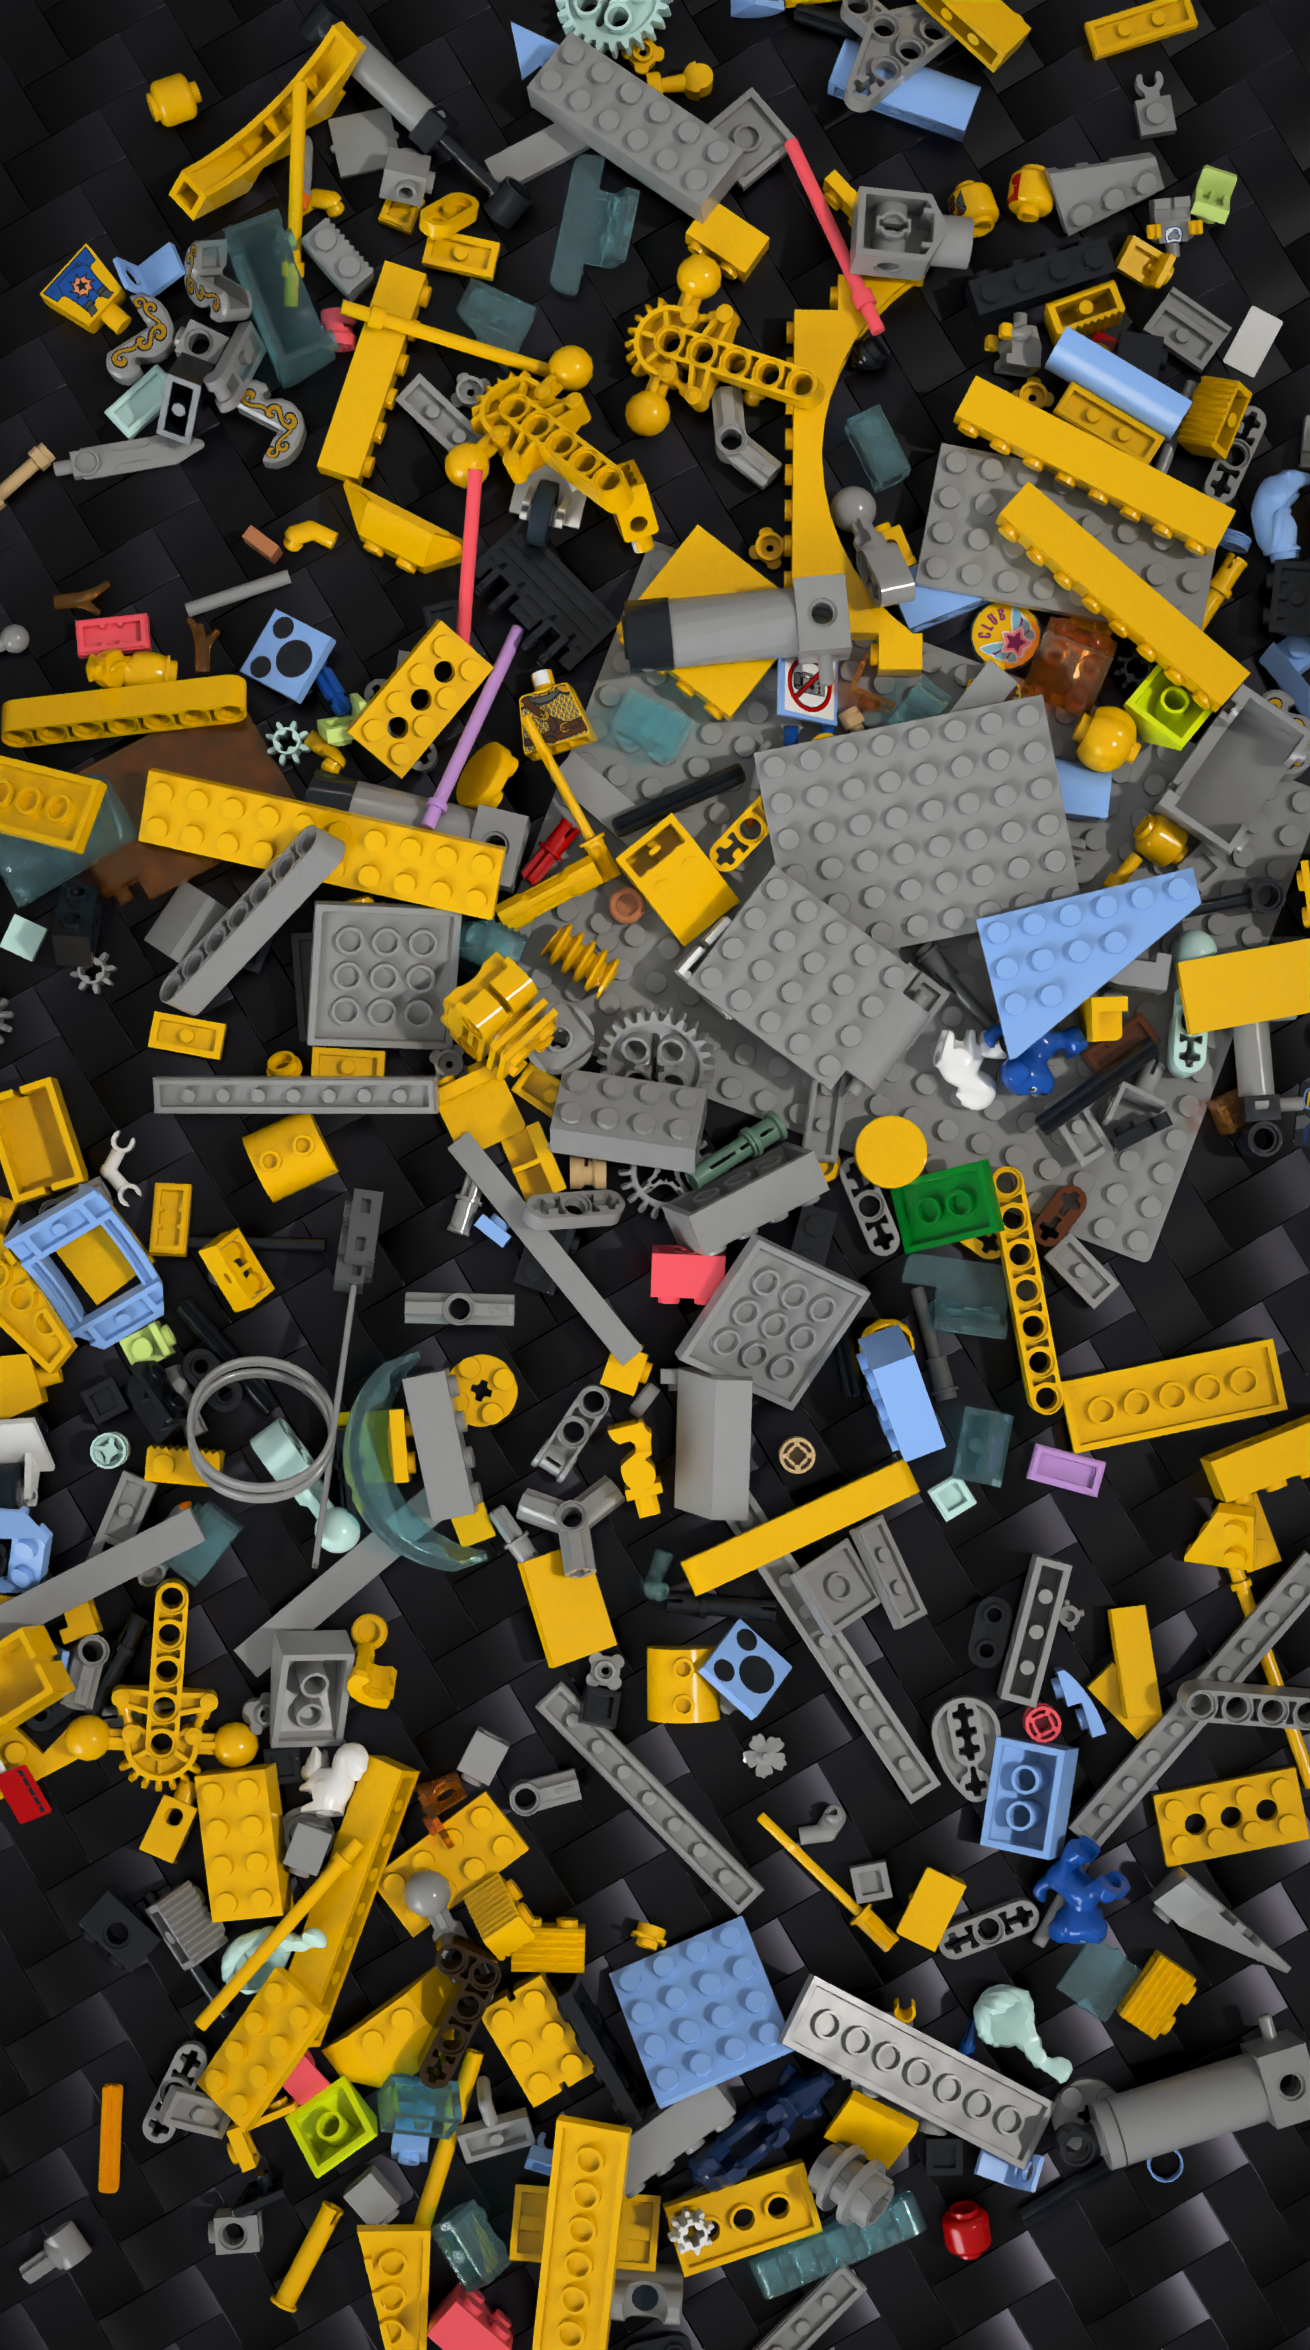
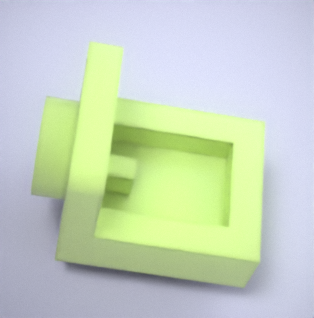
(1212, 195)
(334, 728)

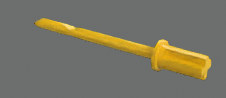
(593, 843)
(863, 1917)

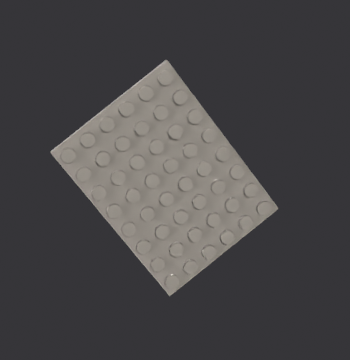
(924, 821)

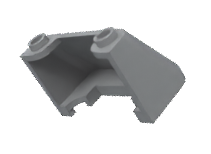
(1233, 770)

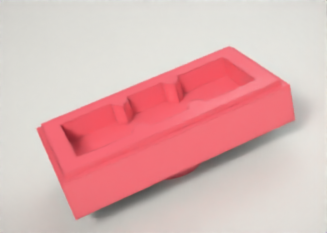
(124, 632)

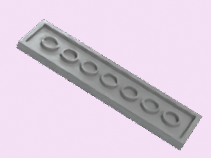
(916, 2072)

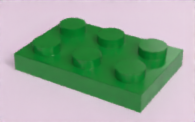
(947, 1207)

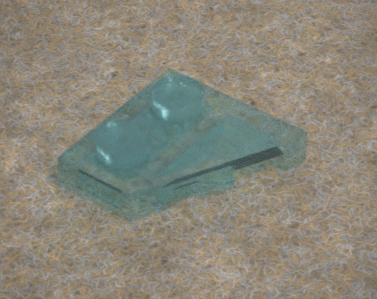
(496, 317)

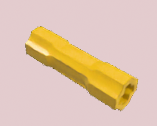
(569, 883)

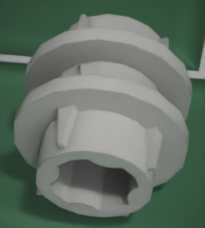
(856, 2188)

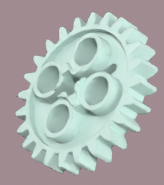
(641, 17)

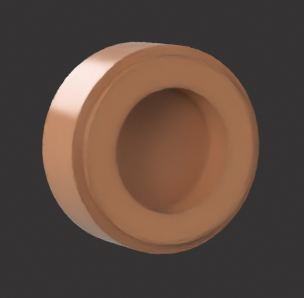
(626, 905)

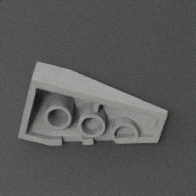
(1197, 1910)

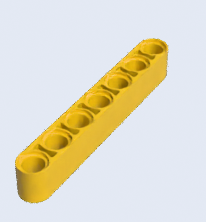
(124, 711)
(1036, 1305)
(799, 1527)

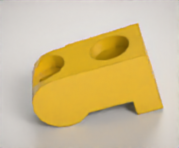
(81, 1622)

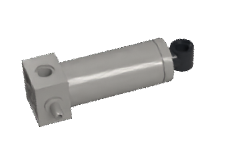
(1197, 2103)

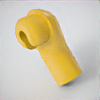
(309, 531)

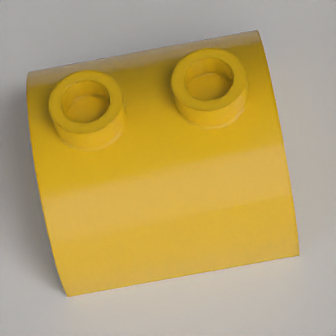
(289, 1155)
(675, 1687)

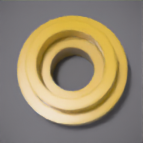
(284, 1064)

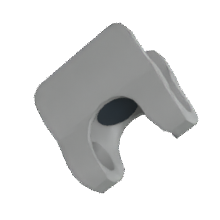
(649, 2294)

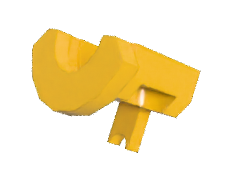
(369, 1682)

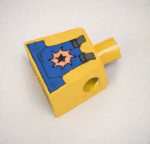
(87, 294)

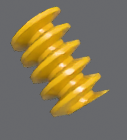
(581, 959)

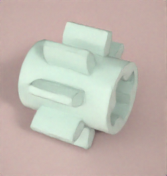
(292, 752)

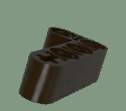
(453, 2015)

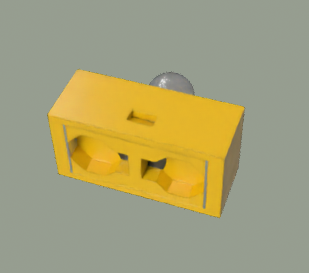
(236, 1270)

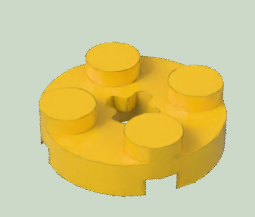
(500, 1381)

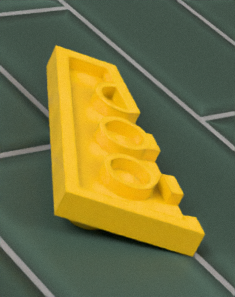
(399, 2281)

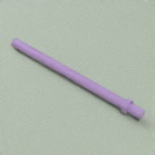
(437, 805)

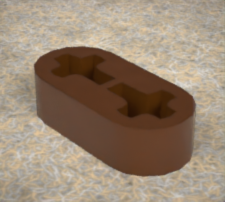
(1051, 1210)

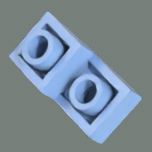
(1072, 1693)

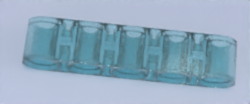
(835, 2248)

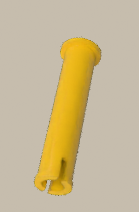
(307, 2257)

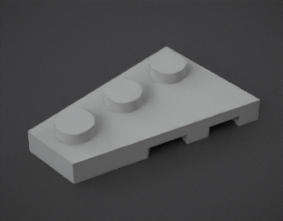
(1101, 189)

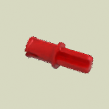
(549, 852)

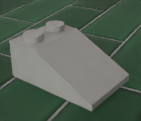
(309, 1688)

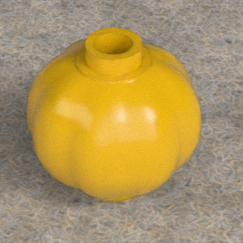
(1106, 739)

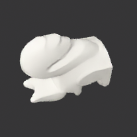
(961, 1065)
(332, 1785)

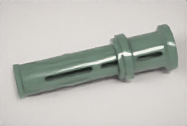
(752, 1145)

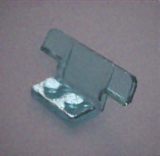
(593, 225)
(968, 1294)

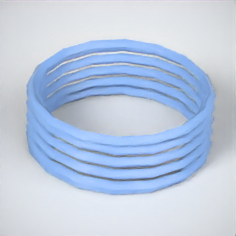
(1228, 538)
(1171, 2178)

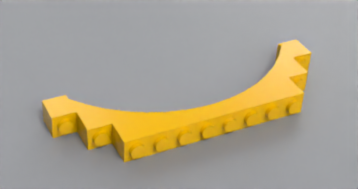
(823, 344)

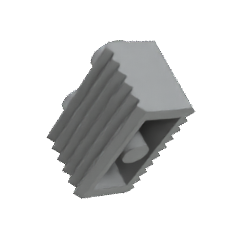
(339, 260)
(187, 1924)

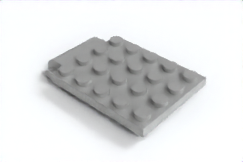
(812, 986)

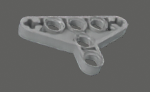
(884, 51)

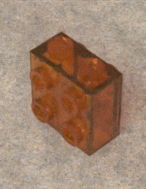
(1070, 666)

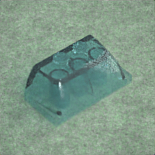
(36, 868)

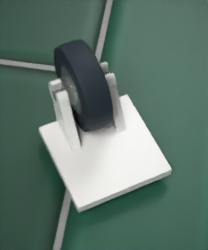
(546, 503)
(21, 1461)

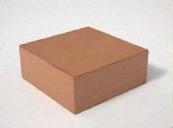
(262, 544)

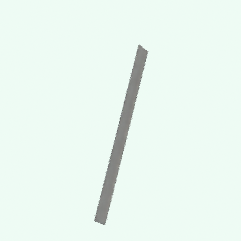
(546, 1250)

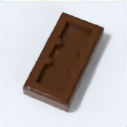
(1105, 1052)

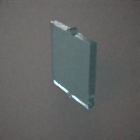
(1099, 1979)

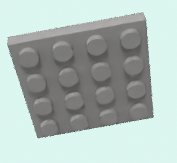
(381, 975)
(773, 1321)

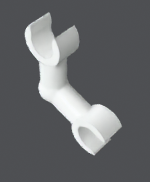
(110, 1172)

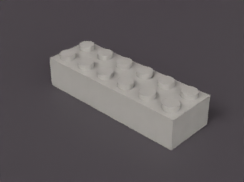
(636, 127)

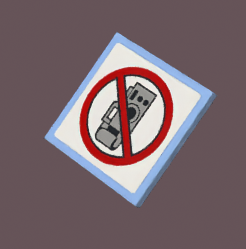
(802, 695)

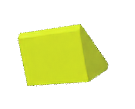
(1165, 711)
(332, 2125)

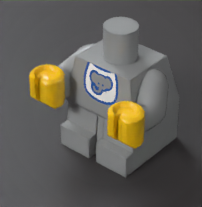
(1172, 223)
(1019, 347)

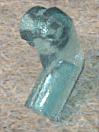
(654, 1584)

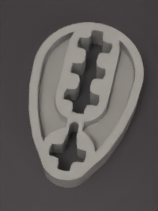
(947, 1743)

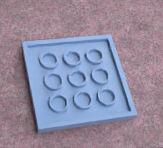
(701, 2012)

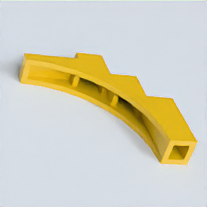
(267, 138)

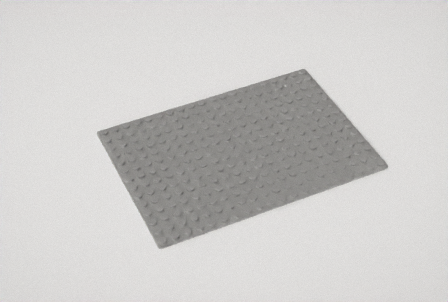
(1123, 1189)

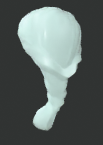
(246, 1944)
(1006, 2019)

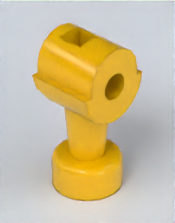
(693, 82)

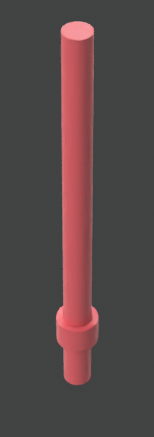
(862, 297)
(469, 553)

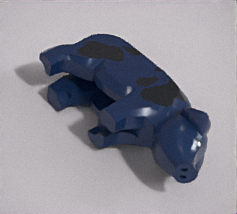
(758, 2129)

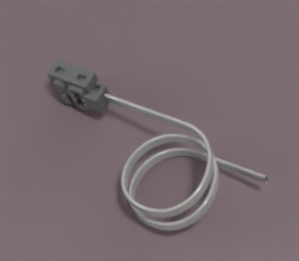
(352, 1270)

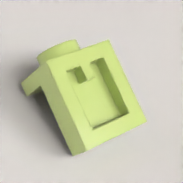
(149, 1343)

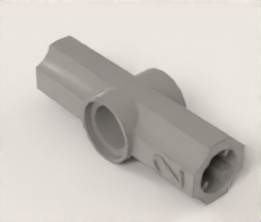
(435, 1308)

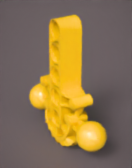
(698, 280)
(538, 430)
(232, 1744)

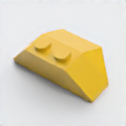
(401, 533)
(391, 2034)

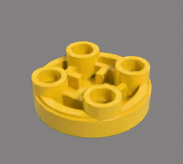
(485, 776)
(890, 1152)

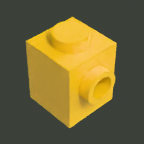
(627, 1376)

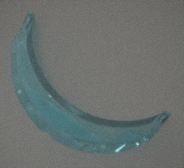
(372, 1480)

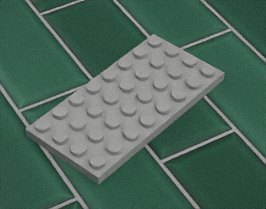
(971, 557)

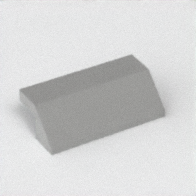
(713, 1444)

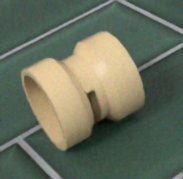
(587, 1172)
(795, 1449)

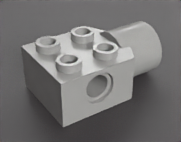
(905, 235)

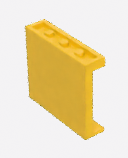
(710, 568)

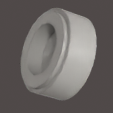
(643, 1400)

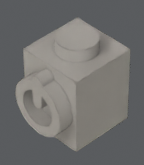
(406, 176)

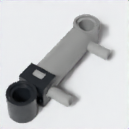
(1256, 1092)

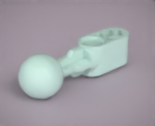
(1185, 947)
(287, 1456)

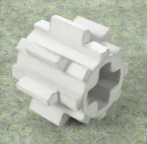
(701, 2230)

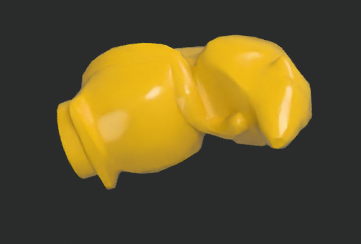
(115, 670)

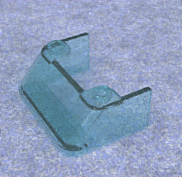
(281, 305)

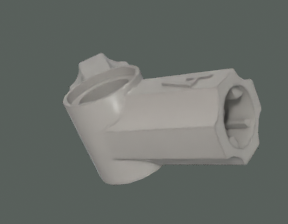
(730, 422)

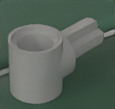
(61, 2249)

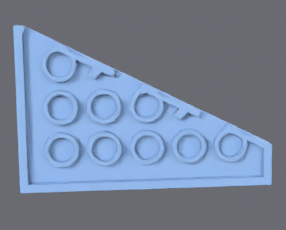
(1065, 950)

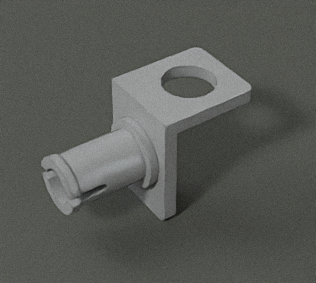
(1139, 1093)

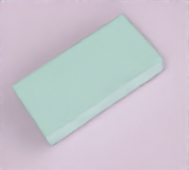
(139, 403)

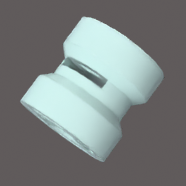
(104, 1448)

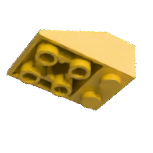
(677, 880)

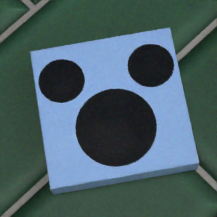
(288, 656)
(745, 1669)

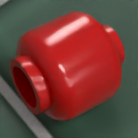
(966, 2230)

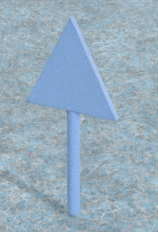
(531, 49)

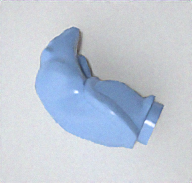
(1271, 514)

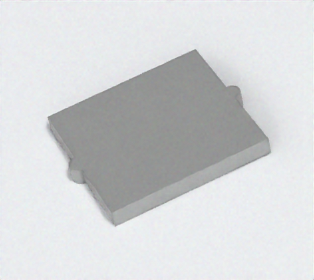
(362, 141)

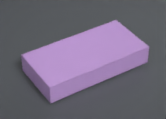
(1066, 1470)

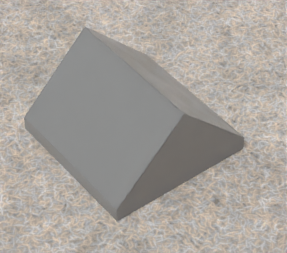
(184, 921)

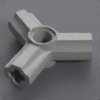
(576, 1541)

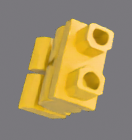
(637, 1467)

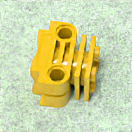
(499, 1017)

